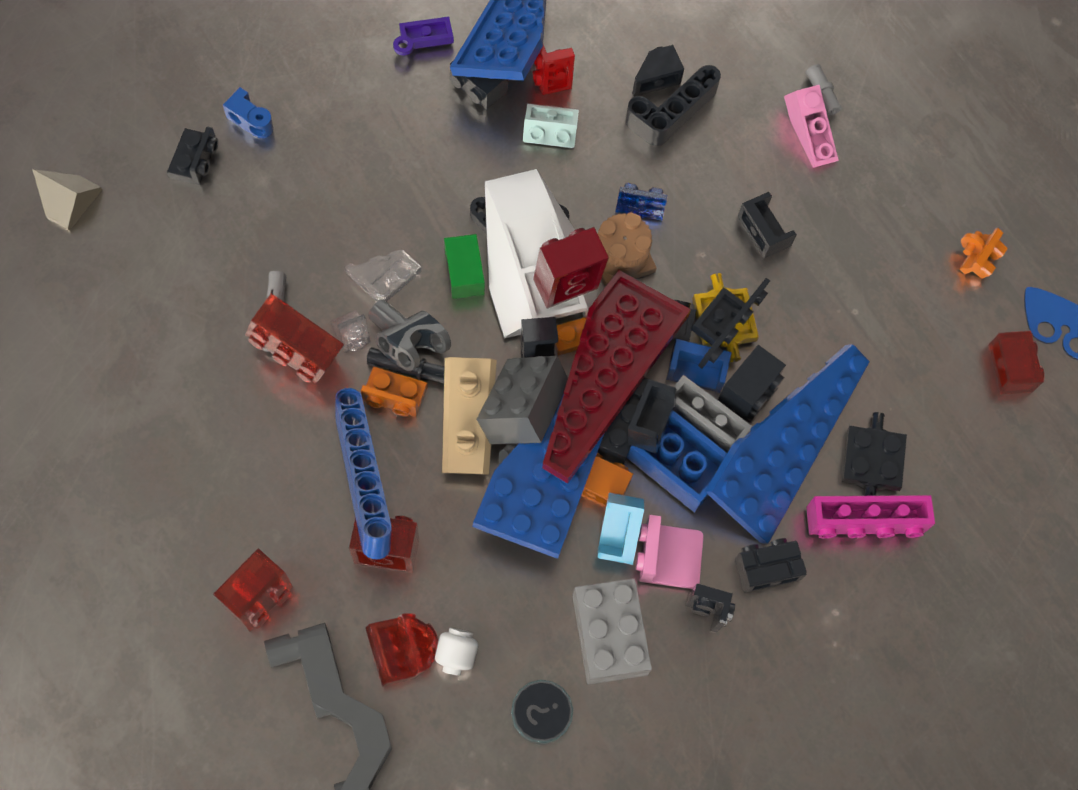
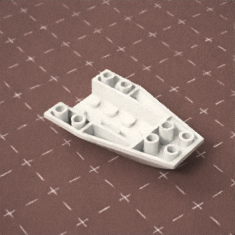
(518, 221)

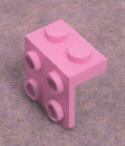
(669, 554)

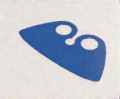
(1056, 310)

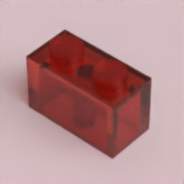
(1016, 362)

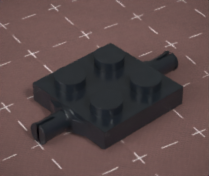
(874, 457)

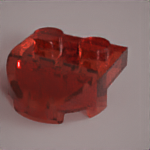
(402, 647)

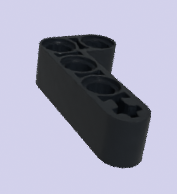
(679, 103)

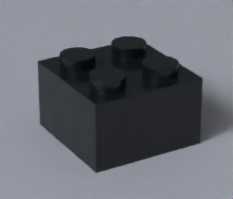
(752, 384)

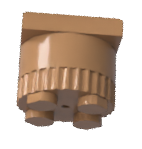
(627, 245)

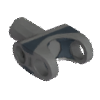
(404, 334)

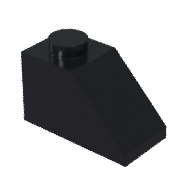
(659, 71)

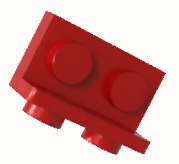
(554, 70)

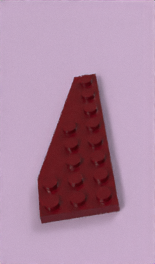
(616, 350)

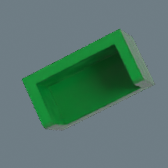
(464, 266)

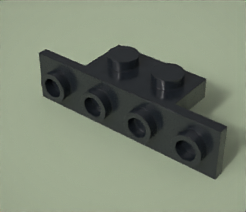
(721, 318)

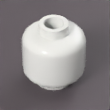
(456, 651)

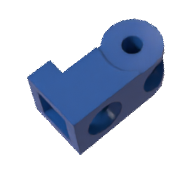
(248, 116)

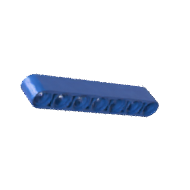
(363, 474)

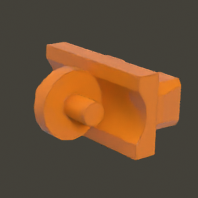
(979, 248)

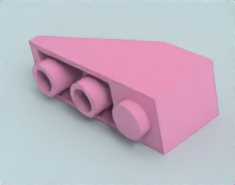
(812, 125)

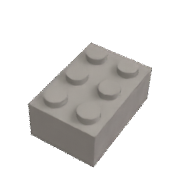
(611, 631)

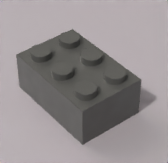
(523, 400)

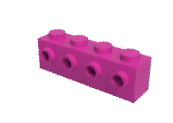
(870, 515)

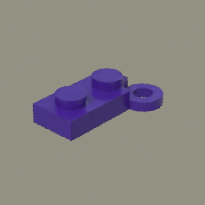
(423, 34)

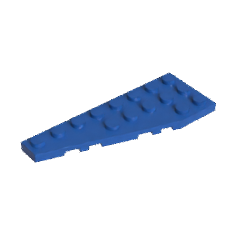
(503, 41)
(774, 458)
(529, 502)

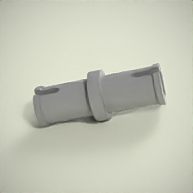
(817, 77)

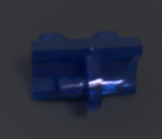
(643, 203)

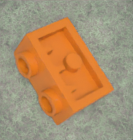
(394, 392)

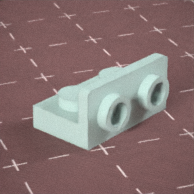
(550, 125)

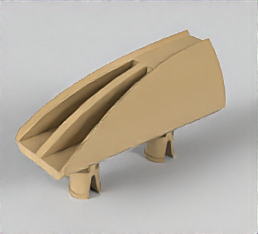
(465, 392)

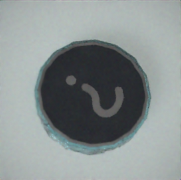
(542, 711)

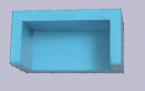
(620, 528)

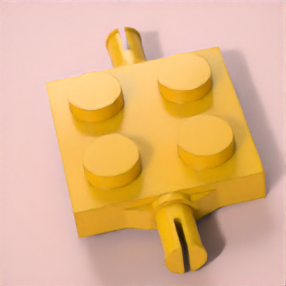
(747, 332)

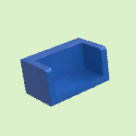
(685, 362)

